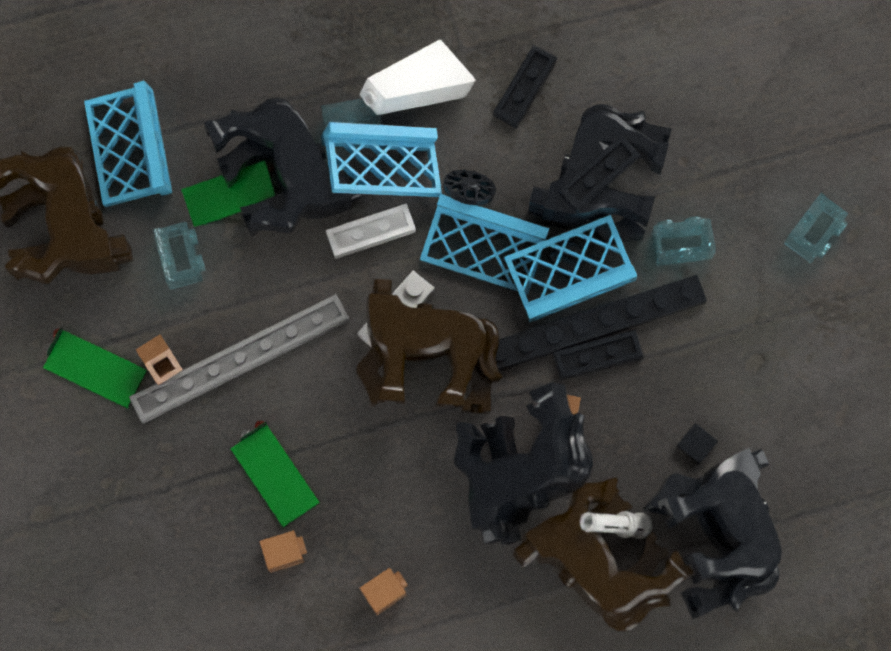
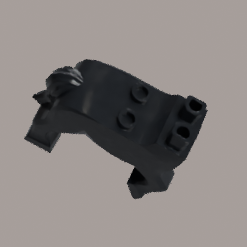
(597, 130)
(304, 178)
(515, 482)
(734, 522)

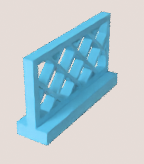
(148, 133)
(378, 138)
(485, 219)
(578, 292)

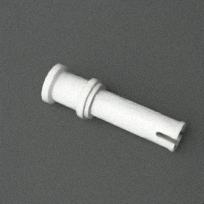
(623, 524)

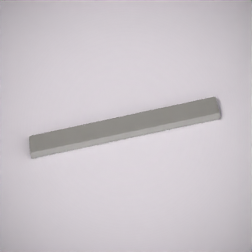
(239, 358)

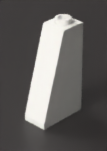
(417, 81)

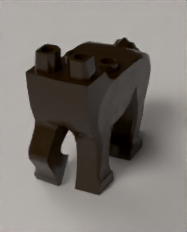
(70, 217)
(425, 334)
(590, 567)

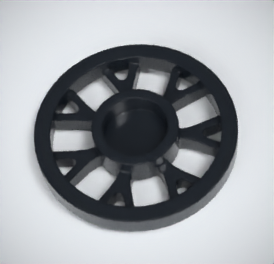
(469, 187)

